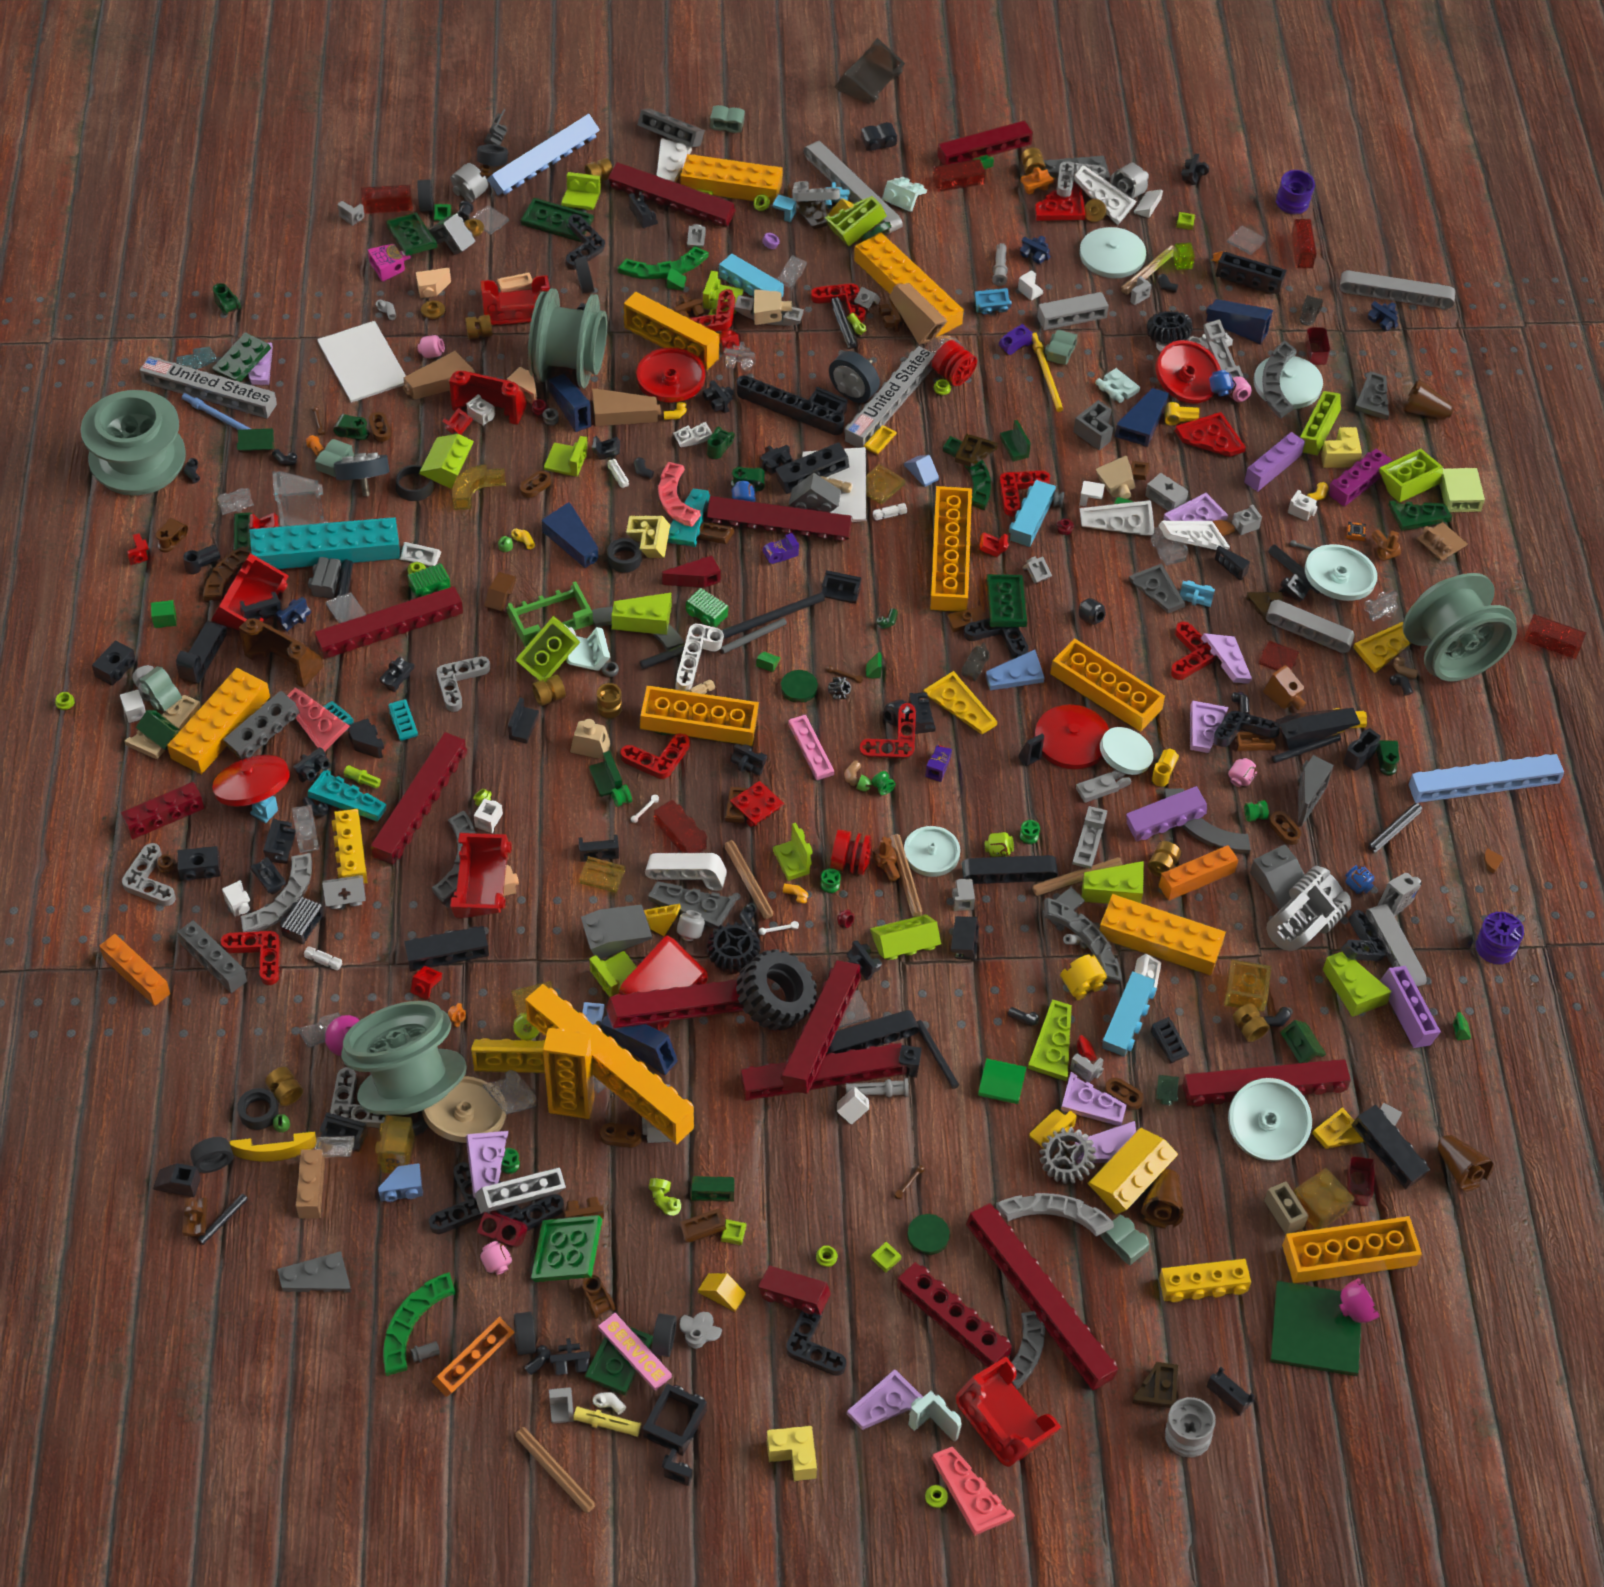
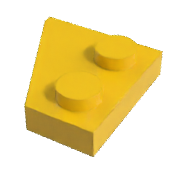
(1337, 1131)

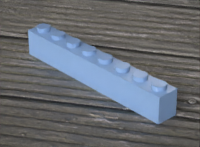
(543, 154)
(1486, 778)

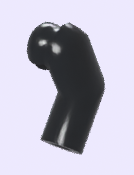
(190, 470)
(747, 914)
(1280, 1018)

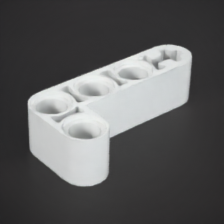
(692, 658)
(687, 866)

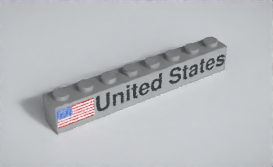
(208, 387)
(890, 397)

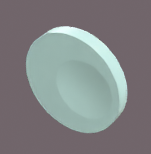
(1126, 750)
(932, 851)

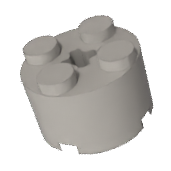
(1130, 180)
(468, 182)

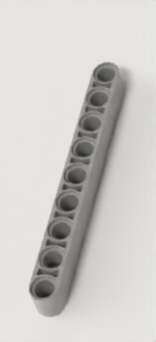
(843, 177)

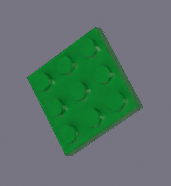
(567, 1248)

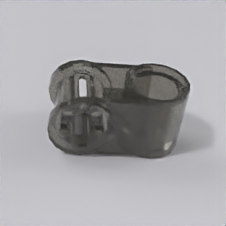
(1310, 308)

